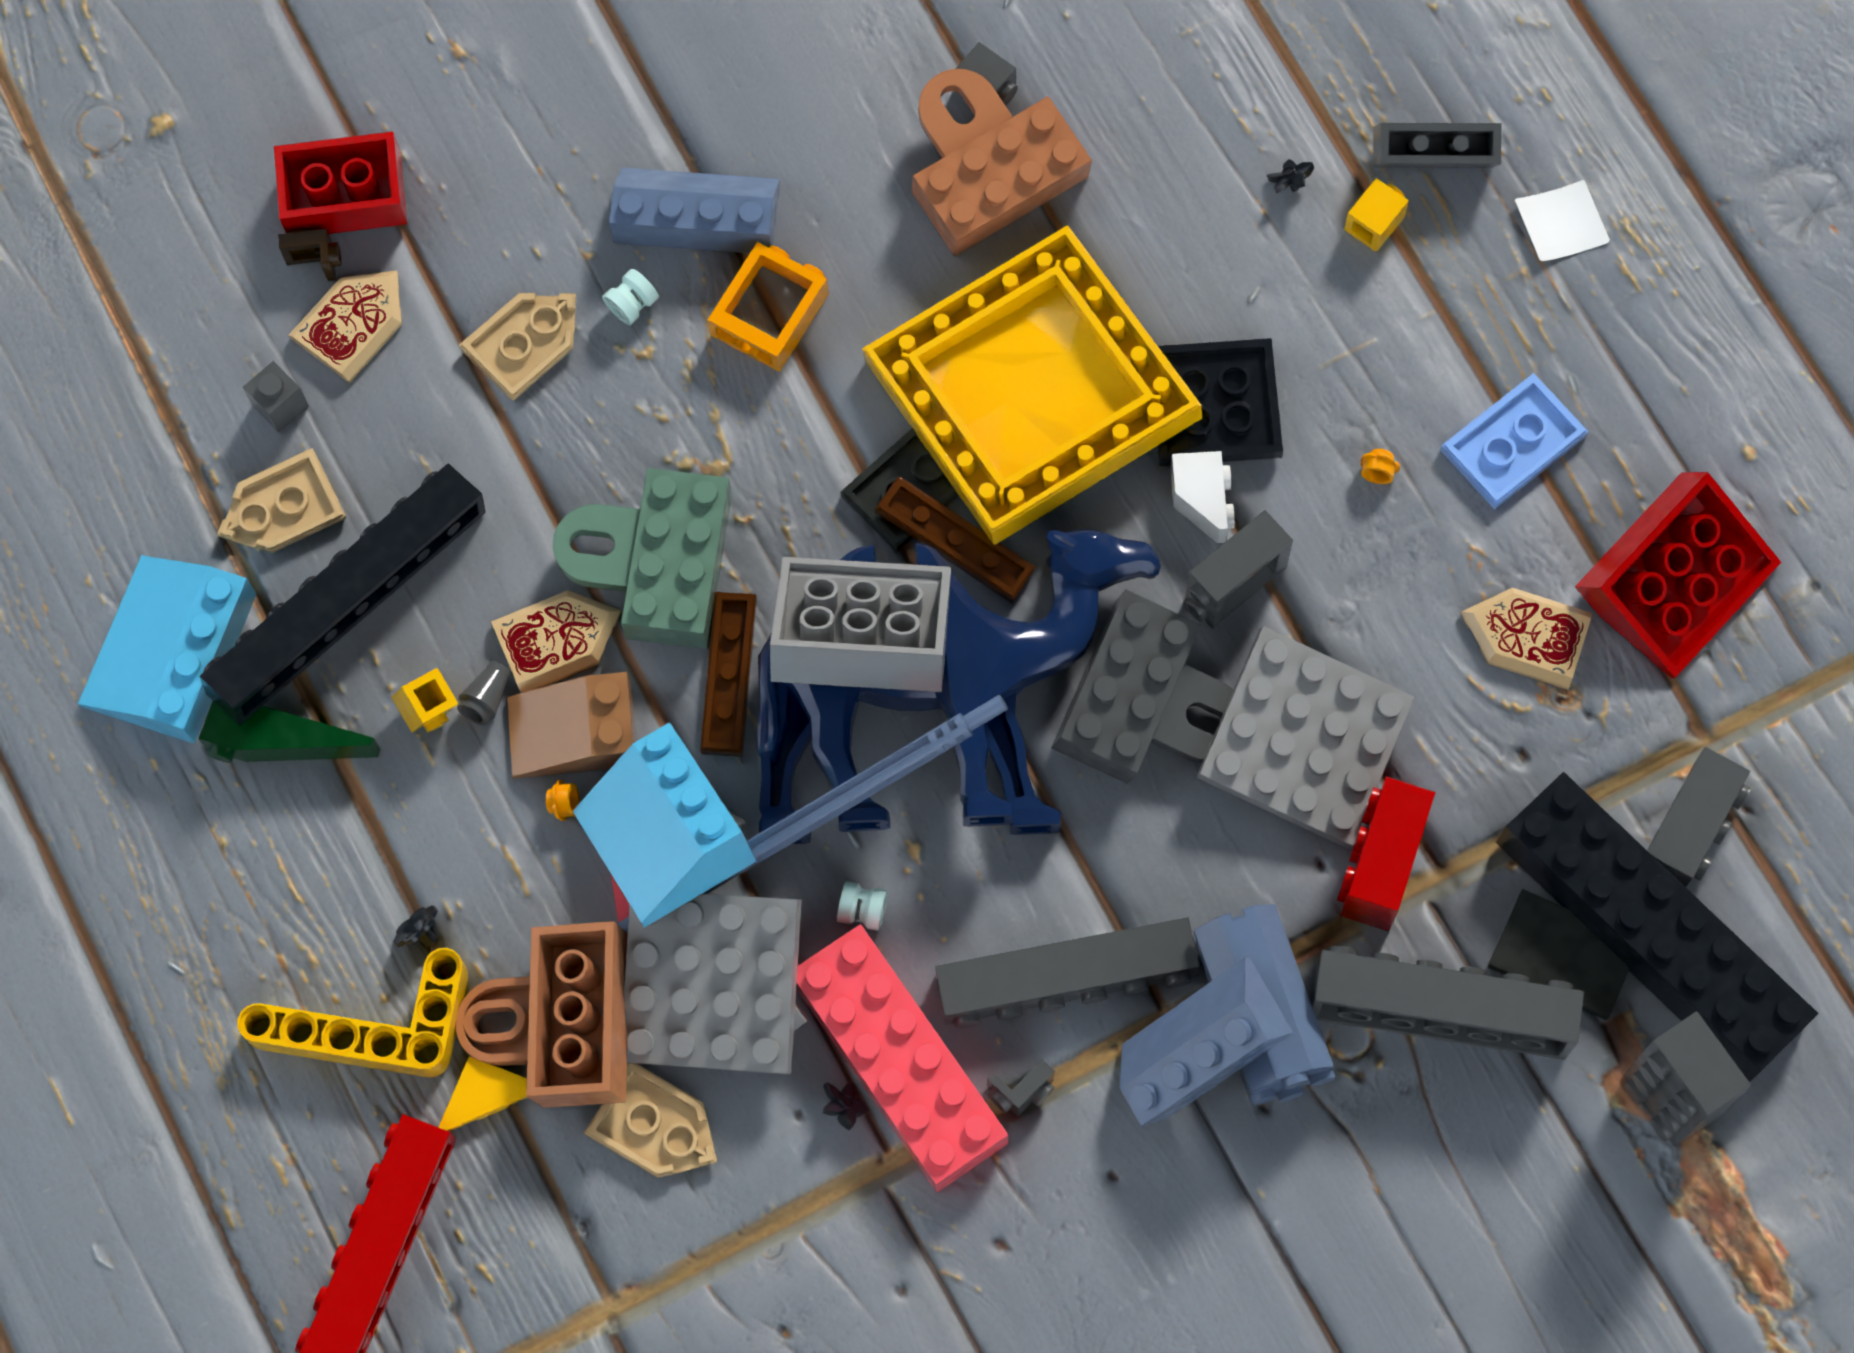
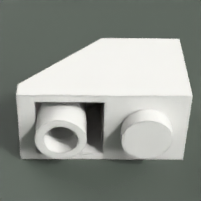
(1199, 492)

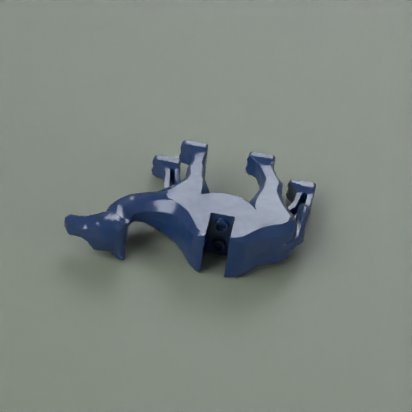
(982, 660)

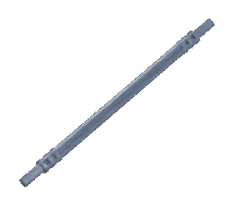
(866, 784)

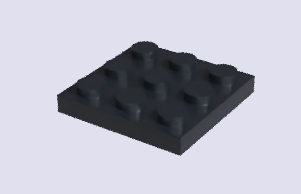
(1236, 397)

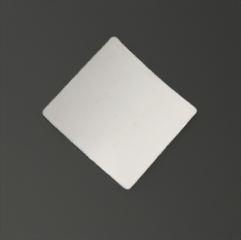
(1562, 221)

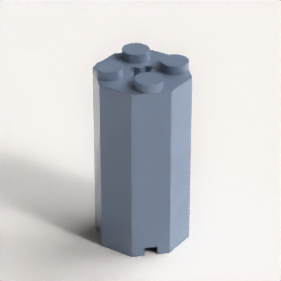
(1302, 1055)

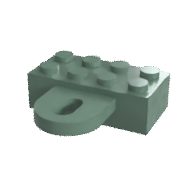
(662, 555)

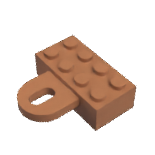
(995, 163)
(566, 1013)

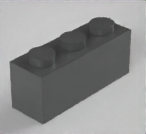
(1437, 145)
(1699, 815)

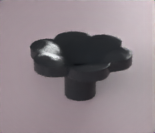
(417, 928)

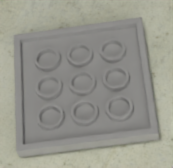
(1305, 737)
(714, 984)

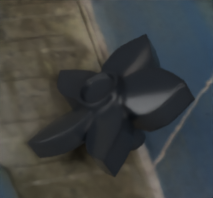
(1291, 175)
(844, 1104)

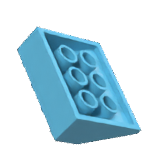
(162, 640)
(661, 827)

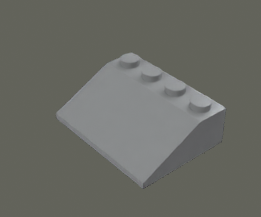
(860, 624)

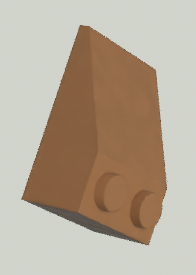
(571, 725)

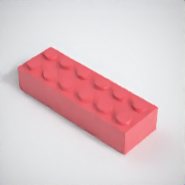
(899, 1058)

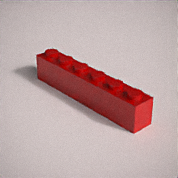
(379, 1239)

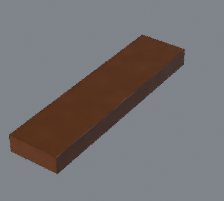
(955, 539)
(728, 674)

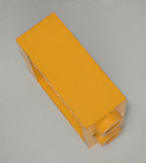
(751, 340)

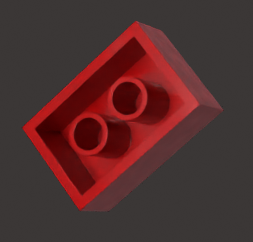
(341, 184)
(1384, 853)

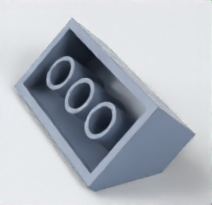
(693, 210)
(1200, 1043)

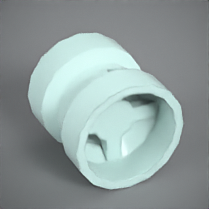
(630, 297)
(871, 909)

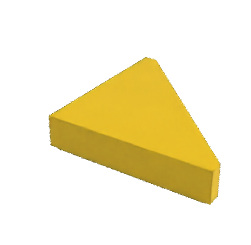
(482, 1092)

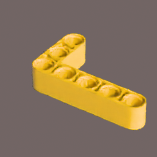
(367, 1033)

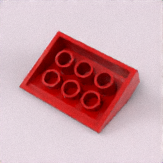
(1679, 572)

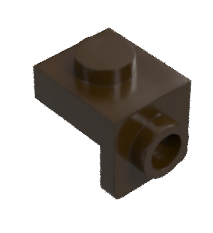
(309, 246)

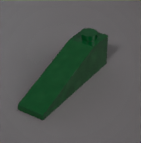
(280, 737)

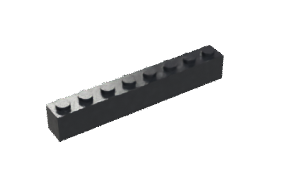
(342, 594)

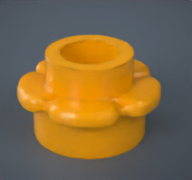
(1379, 466)
(562, 799)

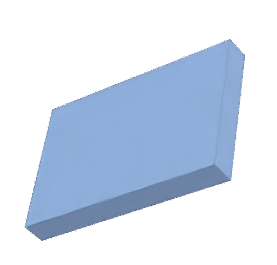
(1514, 441)

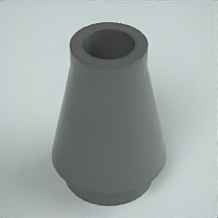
(482, 697)

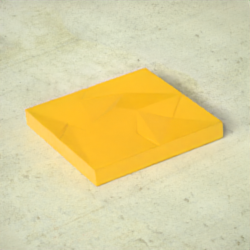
(1032, 384)

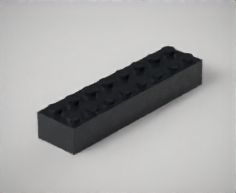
(1655, 924)

